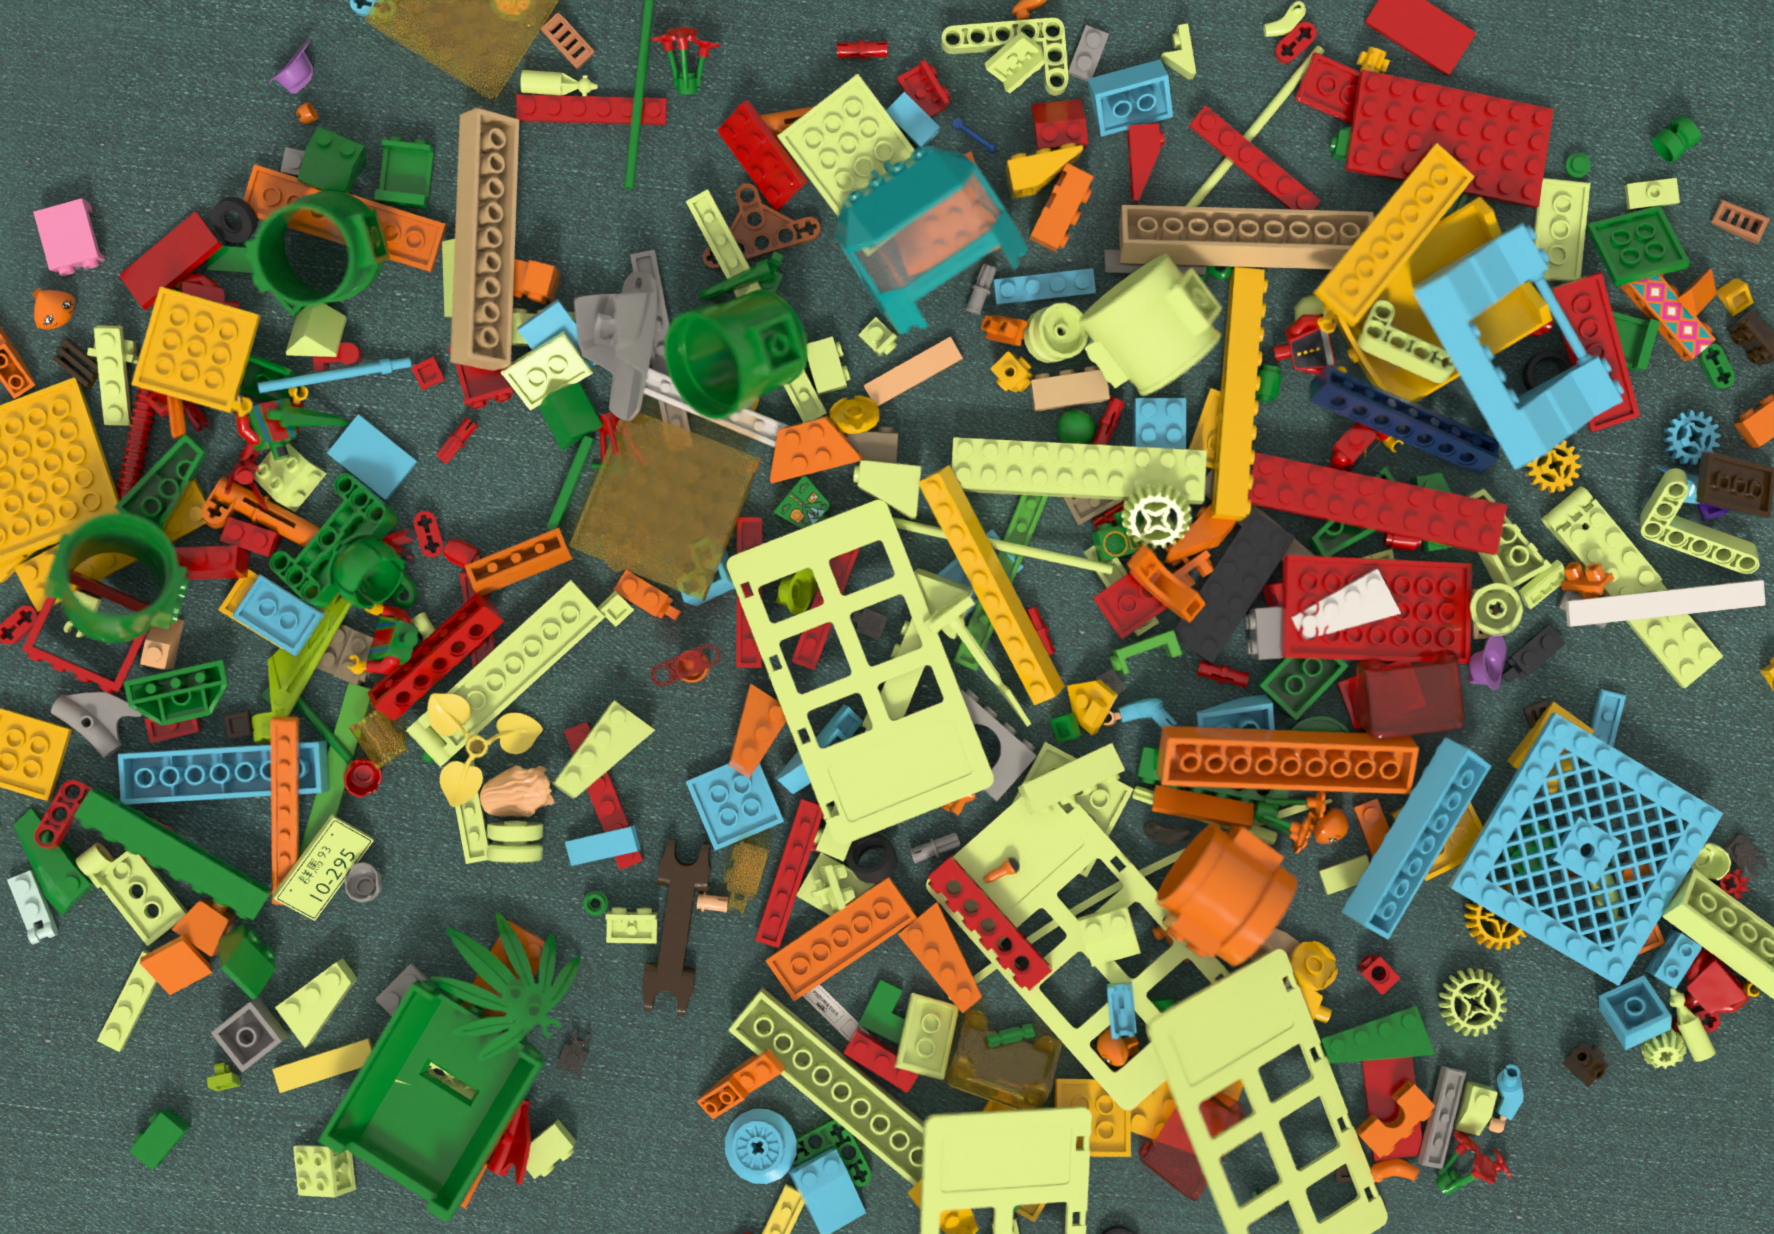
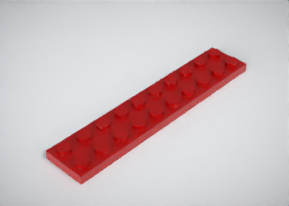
(1377, 504)

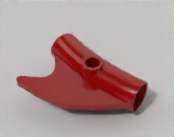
(513, 1146)

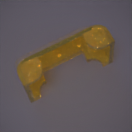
(1011, 1074)

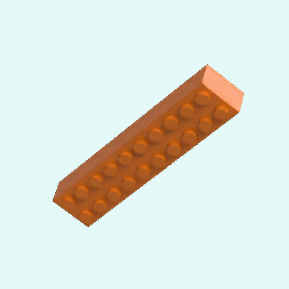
(1286, 760)

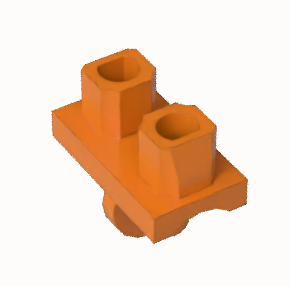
(1004, 329)
(1199, 562)
(1588, 582)

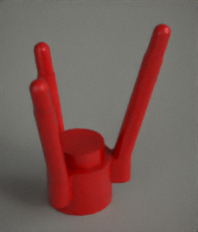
(610, 423)
(244, 475)

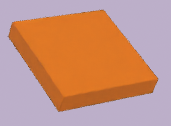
(176, 965)

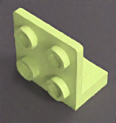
(323, 1171)

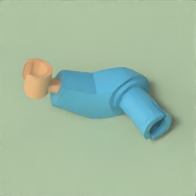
(1143, 708)
(1511, 1090)

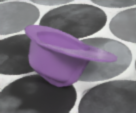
(296, 72)
(1488, 664)

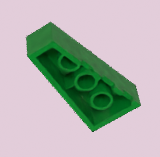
(166, 484)
(1337, 537)
(1385, 1038)

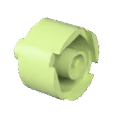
(1491, 596)

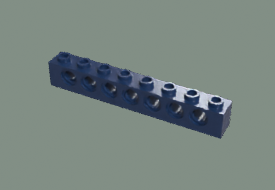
(1403, 420)

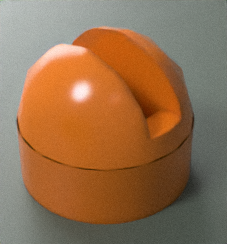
(307, 113)

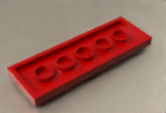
(1591, 317)

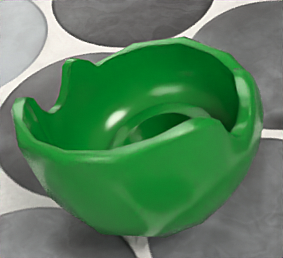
(1075, 427)

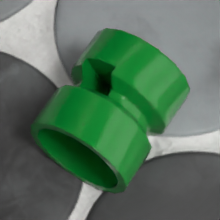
(1672, 142)

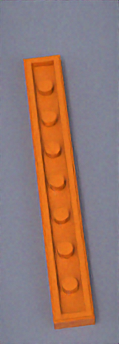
(284, 797)

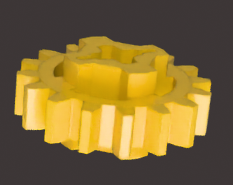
(1556, 474)

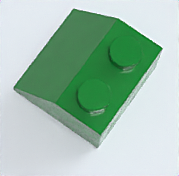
(331, 162)
(247, 960)

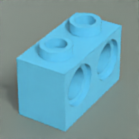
(1673, 959)

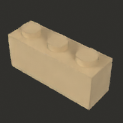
(1069, 389)

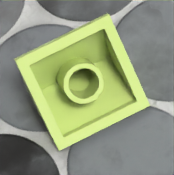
(316, 332)

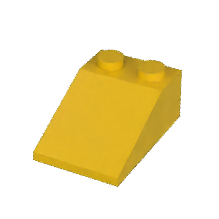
(1521, 751)

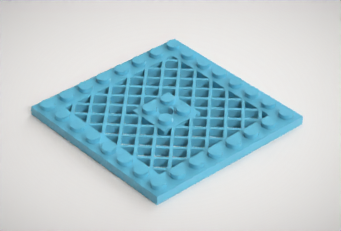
(1663, 880)

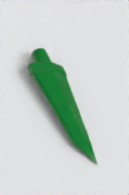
(298, 416)

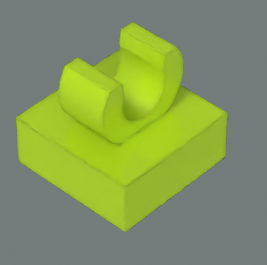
(224, 1078)

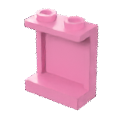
(68, 237)

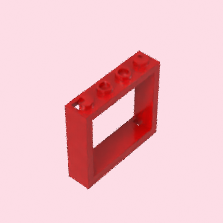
(82, 673)

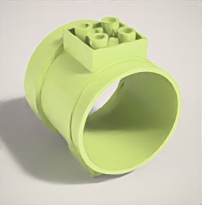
(1151, 326)

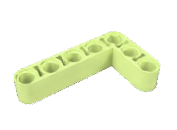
(1012, 28)
(1689, 531)

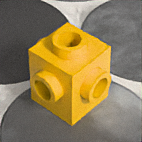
(1012, 373)

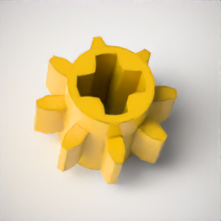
(1373, 60)

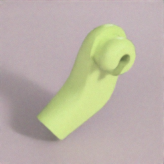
(1287, 23)

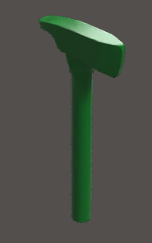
(319, 725)

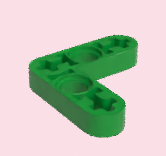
(829, 1140)

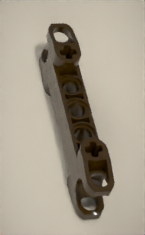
(670, 972)

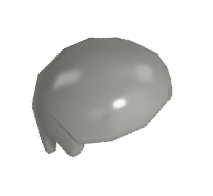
(363, 882)

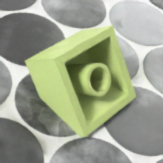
(1108, 935)

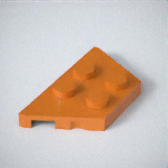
(810, 449)

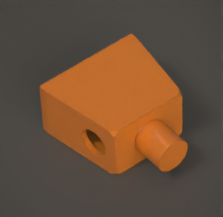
(205, 925)

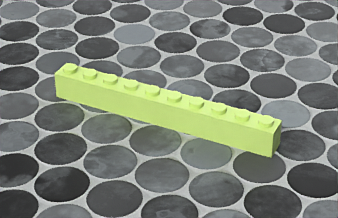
(896, 698)

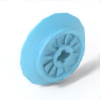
(777, 1140)

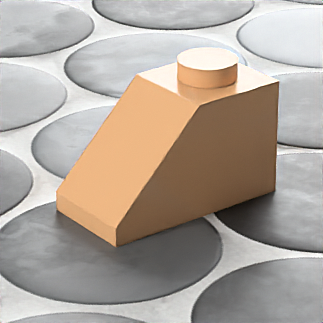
(162, 646)

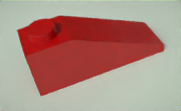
(1143, 148)

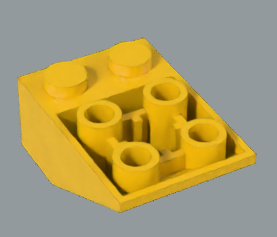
(1032, 173)

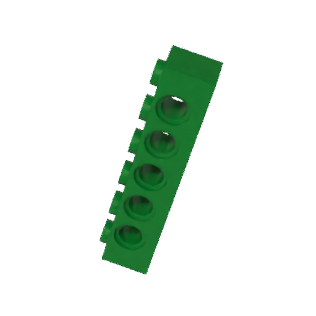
(1148, 772)

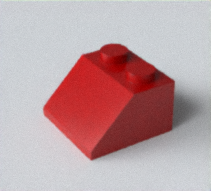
(1059, 124)

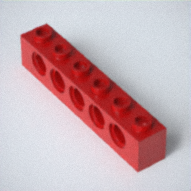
(435, 657)
(1024, 977)

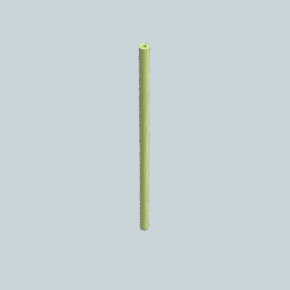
(1254, 129)
(1012, 548)

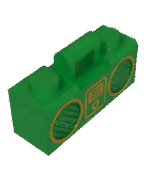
(1114, 542)

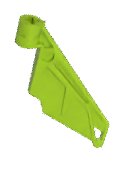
(291, 673)

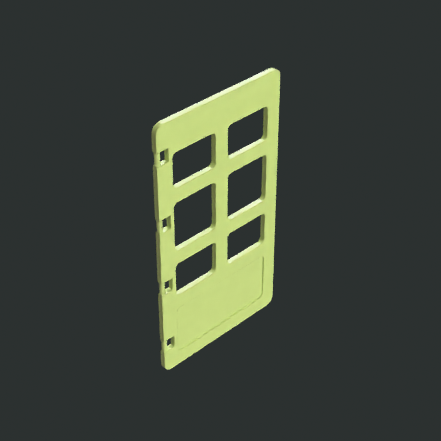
(898, 764)
(1050, 855)
(1227, 1037)
(1005, 1163)

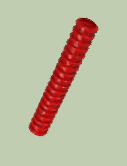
(136, 443)

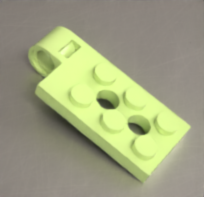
(117, 880)

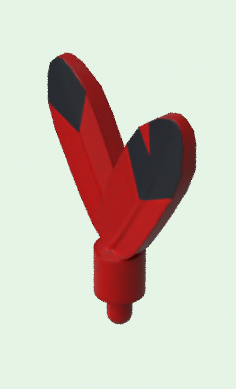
(401, 538)

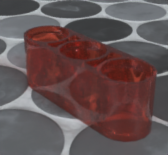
(674, 669)

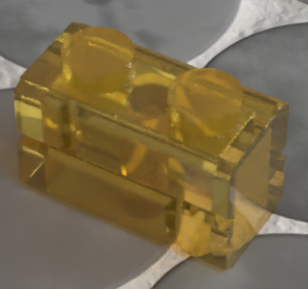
(378, 738)

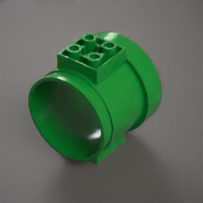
(362, 233)
(735, 352)
(124, 535)

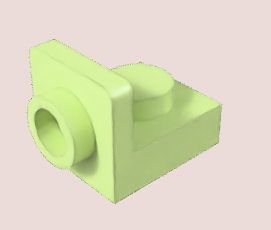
(878, 337)

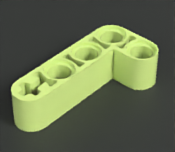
(1434, 361)

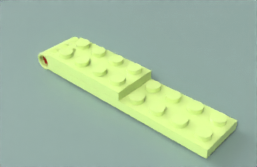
(1672, 639)
(513, 667)

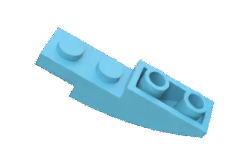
(839, 728)

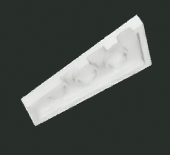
(1353, 605)

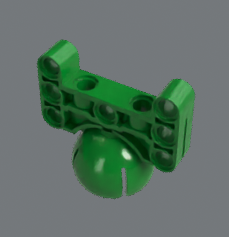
(353, 559)

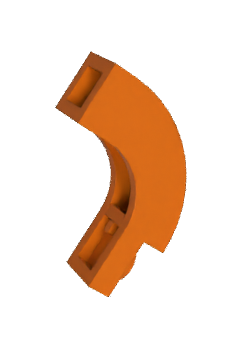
(1164, 585)

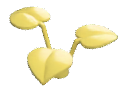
(447, 715)

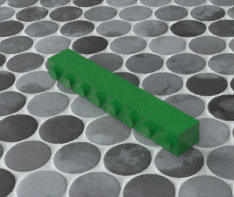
(173, 853)

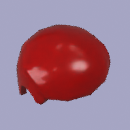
(362, 777)

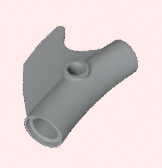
(104, 713)

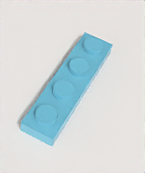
(1044, 286)

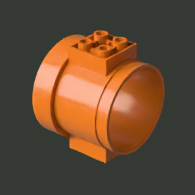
(1225, 893)

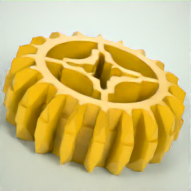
(1498, 927)

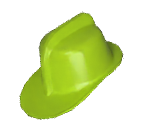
(797, 591)

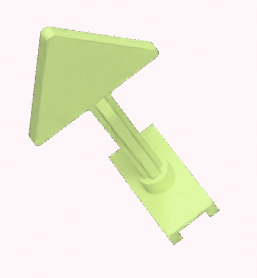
(951, 615)

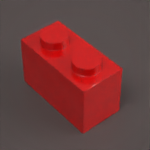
(251, 537)

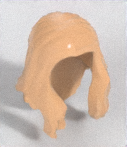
(516, 792)

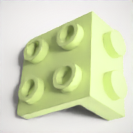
(289, 479)

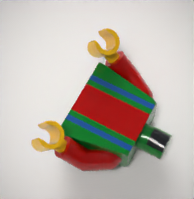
(265, 432)
(391, 643)

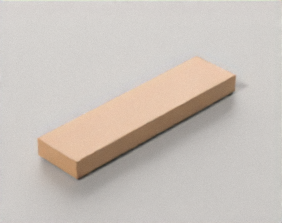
(913, 371)

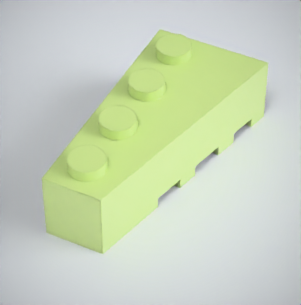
(1516, 557)
(606, 744)

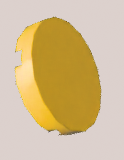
(854, 414)
(1313, 965)

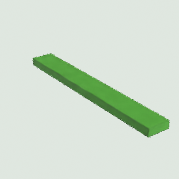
(1018, 532)
(354, 708)

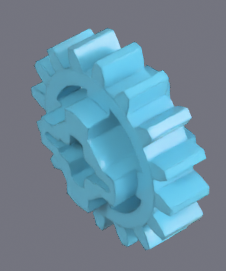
(1686, 430)

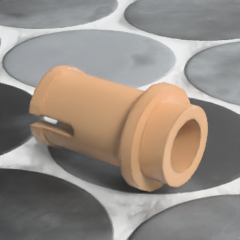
(712, 902)

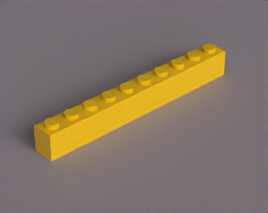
(1238, 394)
(991, 585)

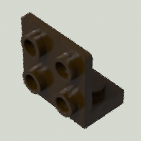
(1753, 337)

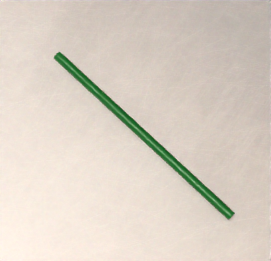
(638, 94)

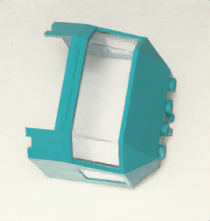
(921, 229)

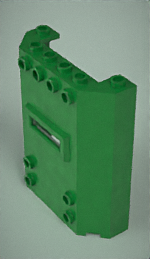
(426, 1130)

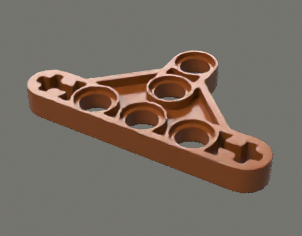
(770, 227)

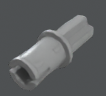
(981, 289)
(935, 847)

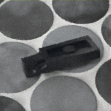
(1532, 654)

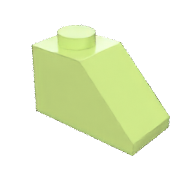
(1475, 1108)

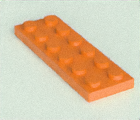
(841, 938)

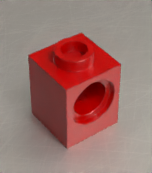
(1385, 980)

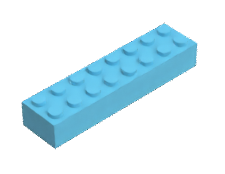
(214, 773)
(1416, 838)

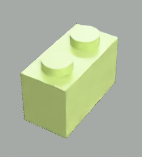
(826, 366)
(548, 1147)

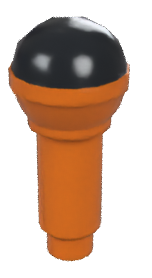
(1009, 867)

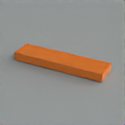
(1202, 807)

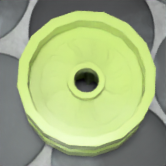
(1055, 333)
(515, 844)

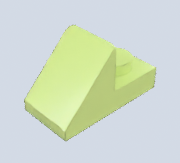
(1183, 59)

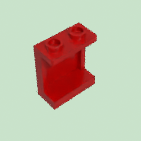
(483, 385)

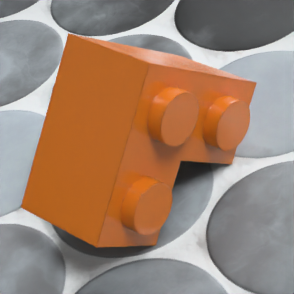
(535, 281)

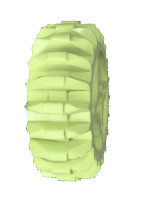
(1169, 529)
(1478, 994)

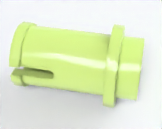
(424, 625)

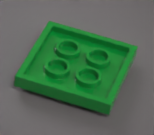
(1637, 245)

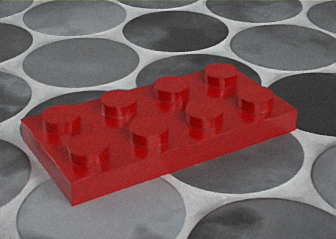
(762, 155)

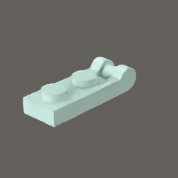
(32, 906)

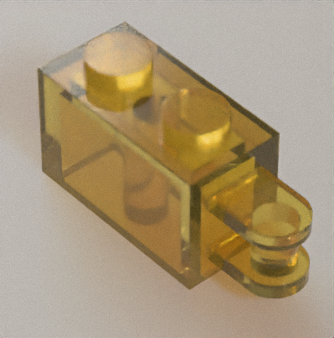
(746, 872)

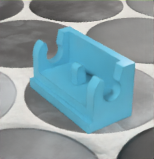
(913, 121)
(1121, 1009)

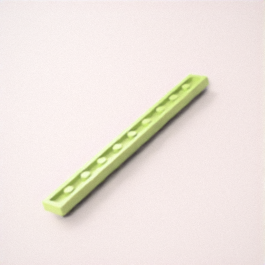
(732, 263)

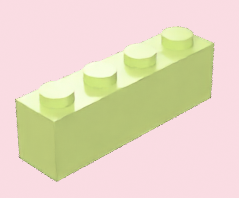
(1070, 779)

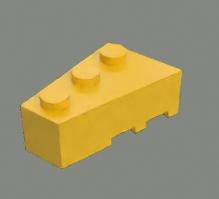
(951, 1221)

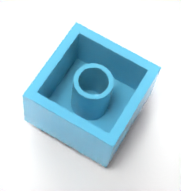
(1159, 423)
(1635, 1012)

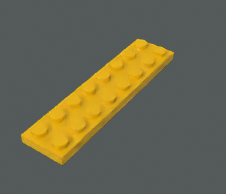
(1393, 235)
(184, 521)

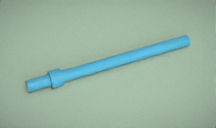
(384, 366)

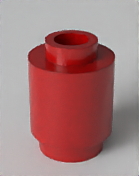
(1400, 542)
(461, 552)

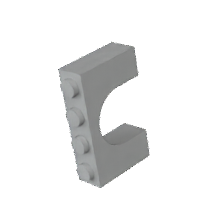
(1013, 754)

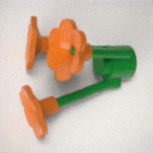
(1267, 813)

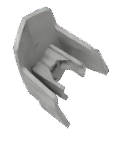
(619, 337)

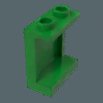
(406, 173)
(1636, 339)

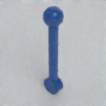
(957, 124)

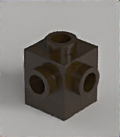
(1586, 1063)

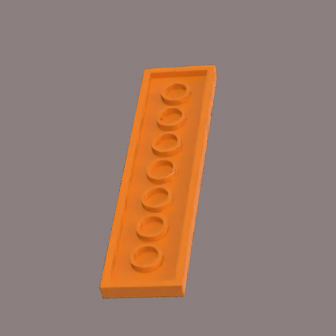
(408, 236)

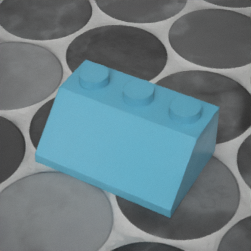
(1130, 97)

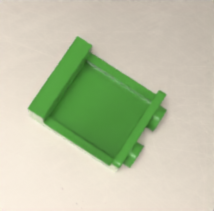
(1166, 639)

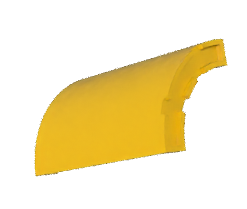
(1499, 324)

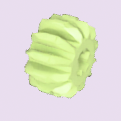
(1664, 1049)

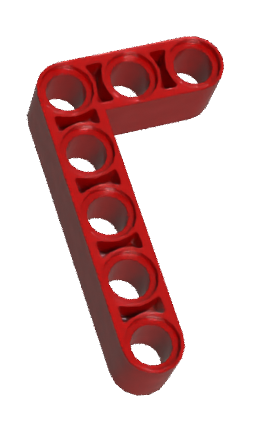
(61, 801)

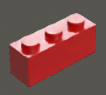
(213, 562)
(878, 1058)

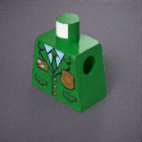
(803, 505)

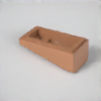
(551, 25)
(1744, 213)

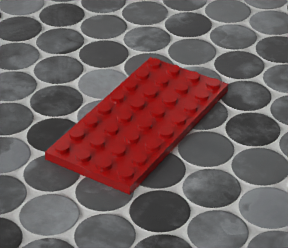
(1488, 135)
(1429, 595)

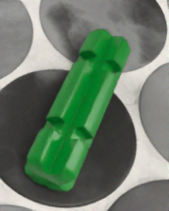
(1010, 1035)

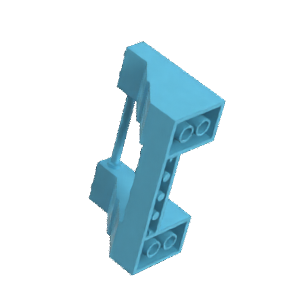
(1551, 411)

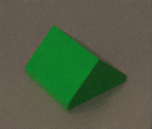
(262, 370)
(570, 415)

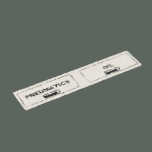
(832, 1011)

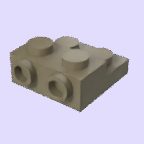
(345, 643)

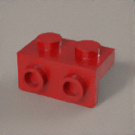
(924, 89)

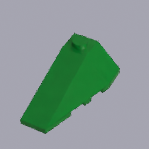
(54, 868)

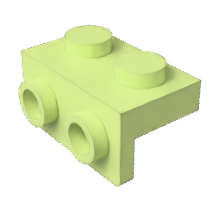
(1016, 61)
(632, 926)

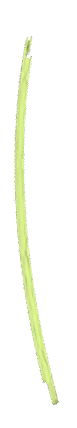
(1118, 886)

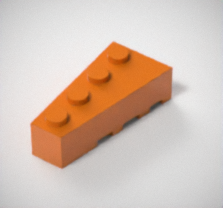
(941, 955)

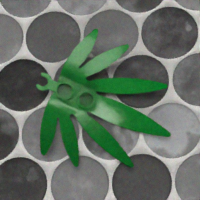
(521, 999)

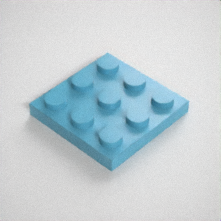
(733, 804)

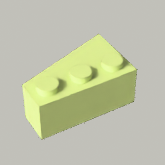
(315, 1002)

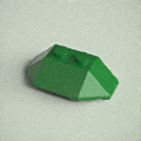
(179, 693)

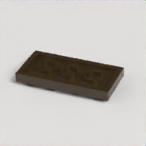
(1735, 485)

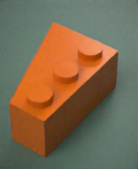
(1062, 208)
(758, 727)

